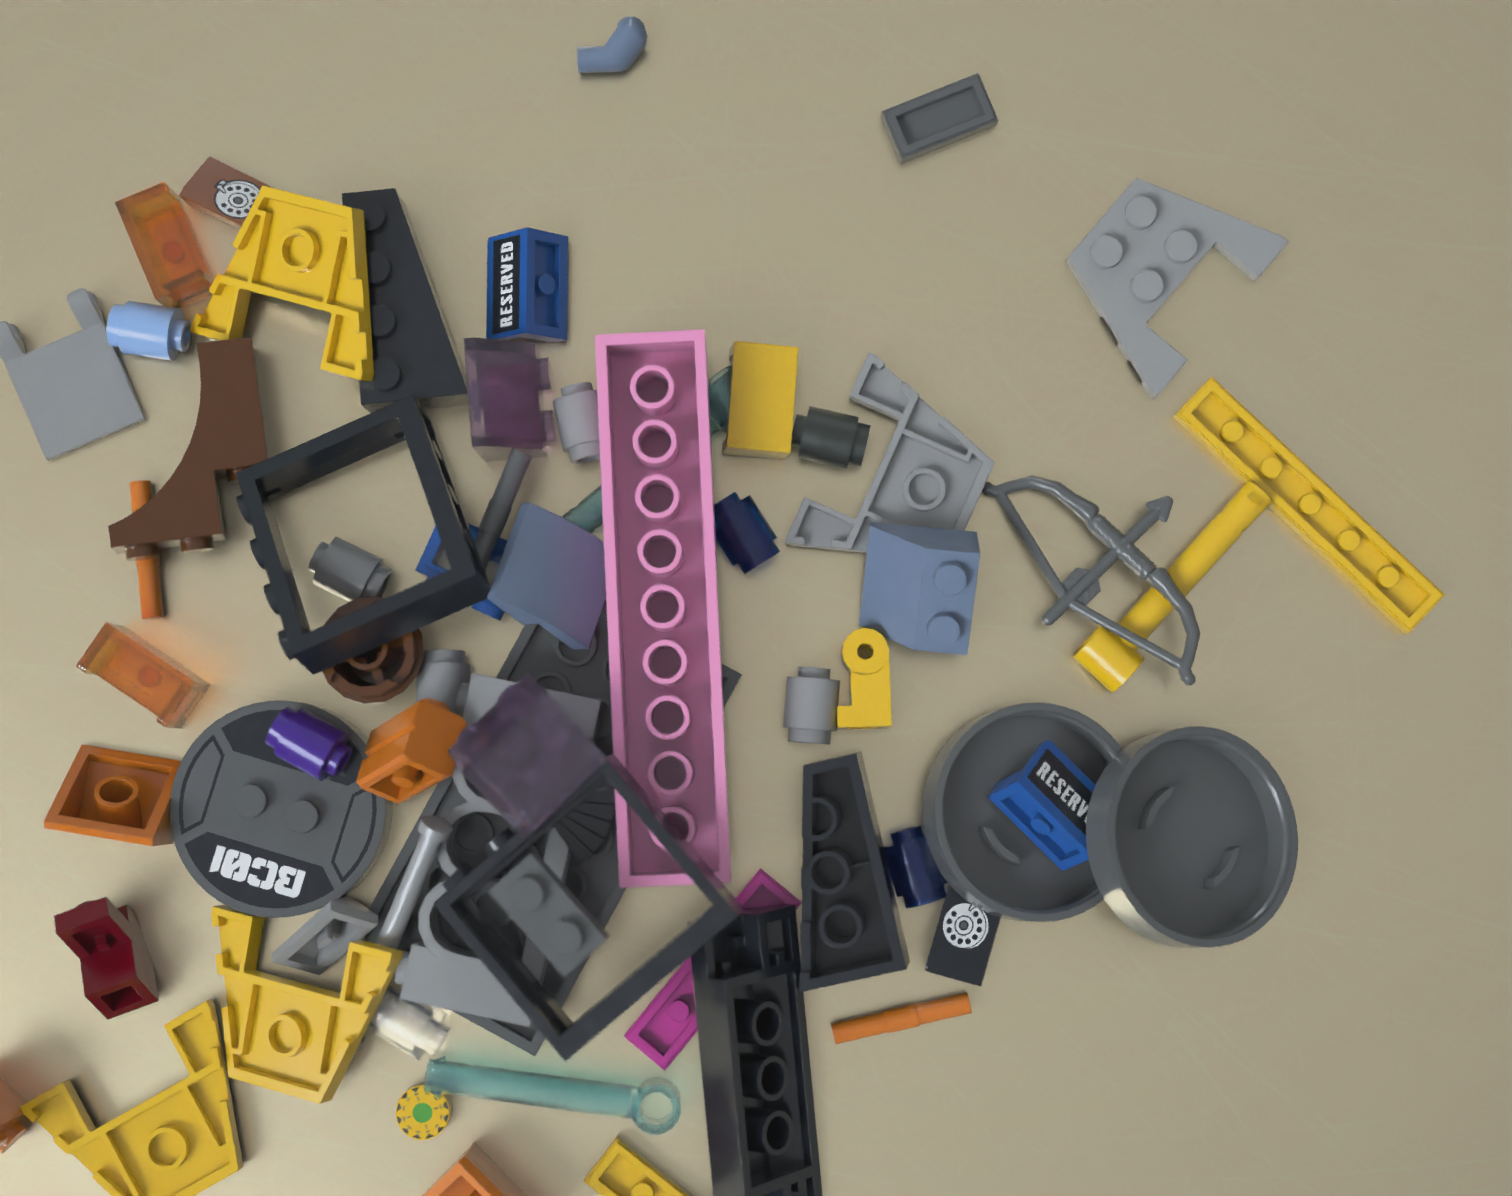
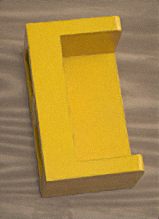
(761, 400)

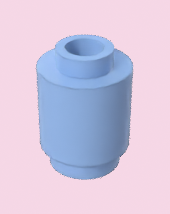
(148, 330)

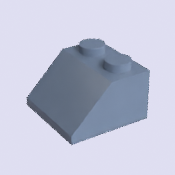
(920, 586)

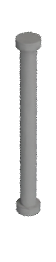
(433, 833)

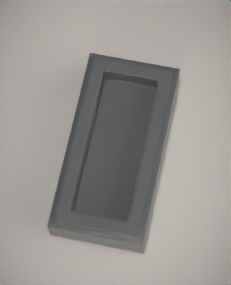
(939, 118)

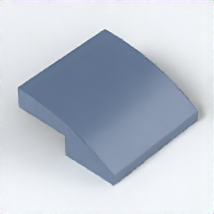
(551, 576)

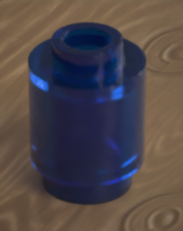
(743, 532)
(914, 868)

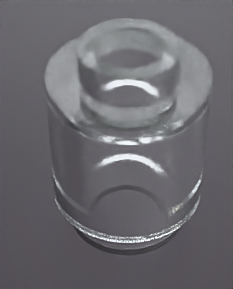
(410, 1025)

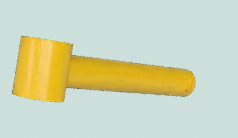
(1114, 658)

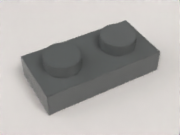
(549, 913)

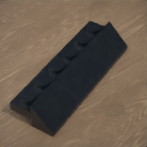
(756, 1057)

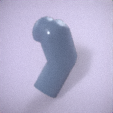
(619, 50)

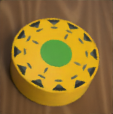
(422, 1113)

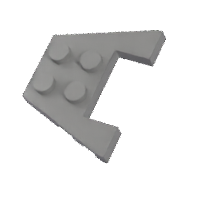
(1144, 254)
(924, 479)

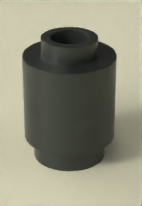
(830, 437)

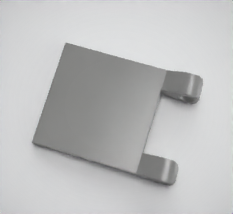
(73, 385)

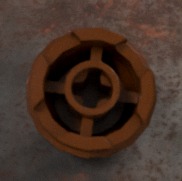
(380, 671)

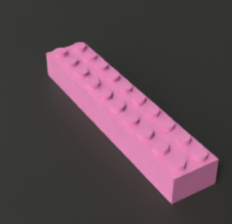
(663, 597)

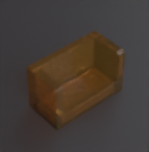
(166, 246)
(144, 674)

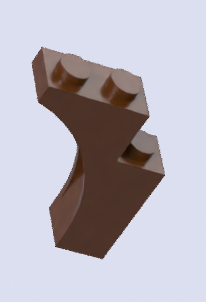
(224, 441)

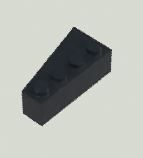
(407, 320)
(847, 890)

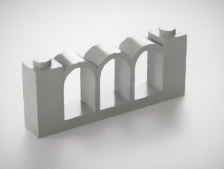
(435, 969)

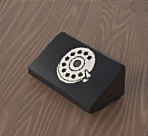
(962, 940)

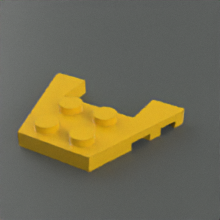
(307, 256)
(290, 1031)
(167, 1143)

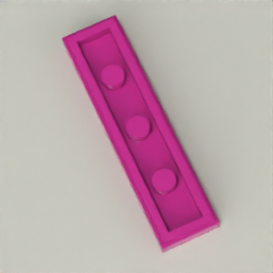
(671, 1016)

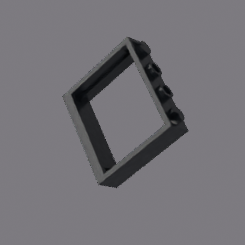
(399, 613)
(512, 973)

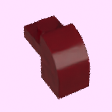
(112, 956)

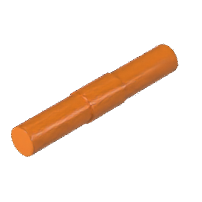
(147, 569)
(901, 1018)

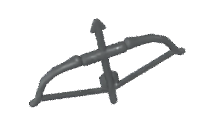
(1084, 584)

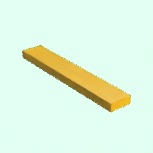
(1309, 506)

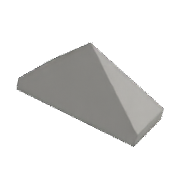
(326, 936)

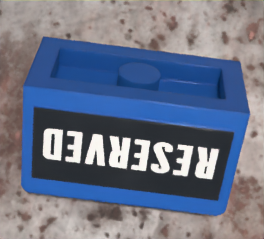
(527, 285)
(1049, 804)

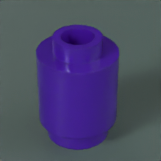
(309, 743)

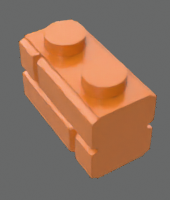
(410, 751)

